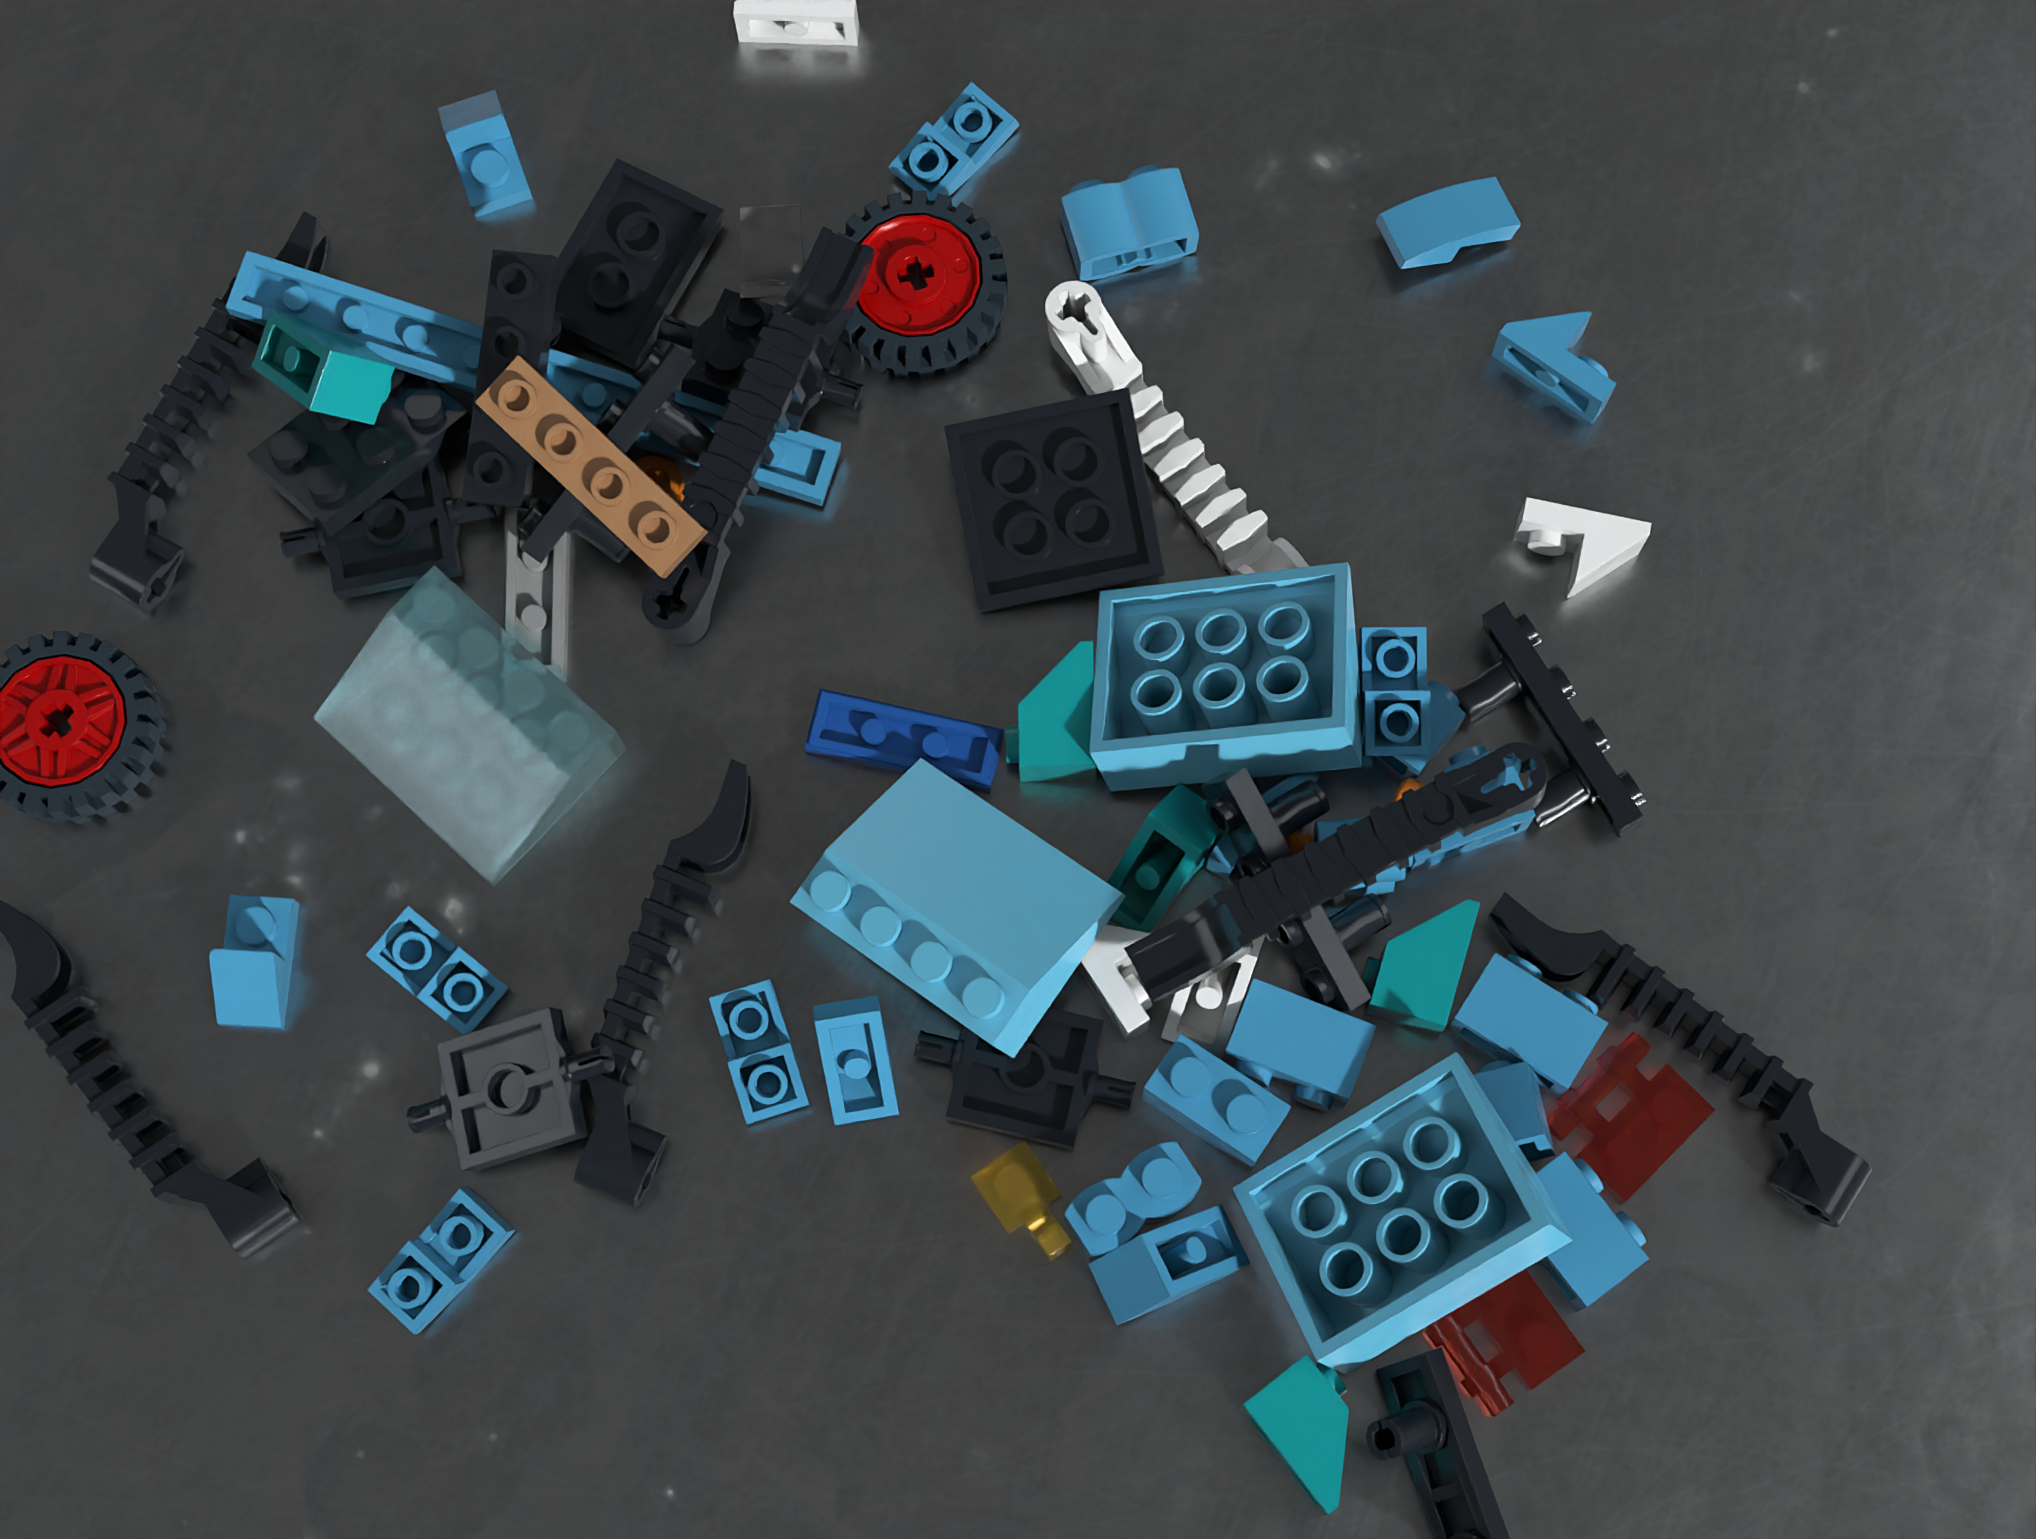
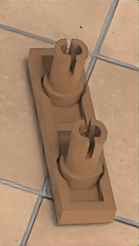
(591, 467)

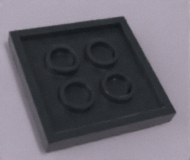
(1054, 500)

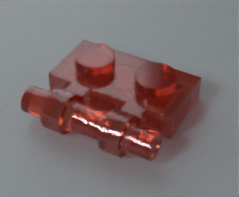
(1643, 1132)
(1521, 1326)

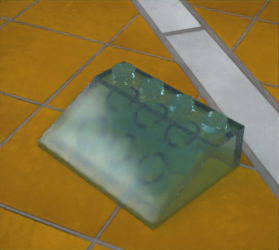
(467, 726)

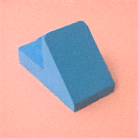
(484, 153)
(1542, 355)
(255, 962)
(856, 1059)

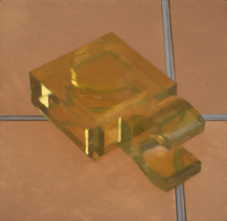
(1020, 1194)

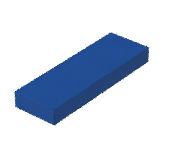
(898, 736)

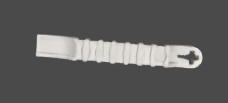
(1178, 464)

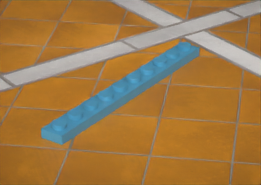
(449, 353)

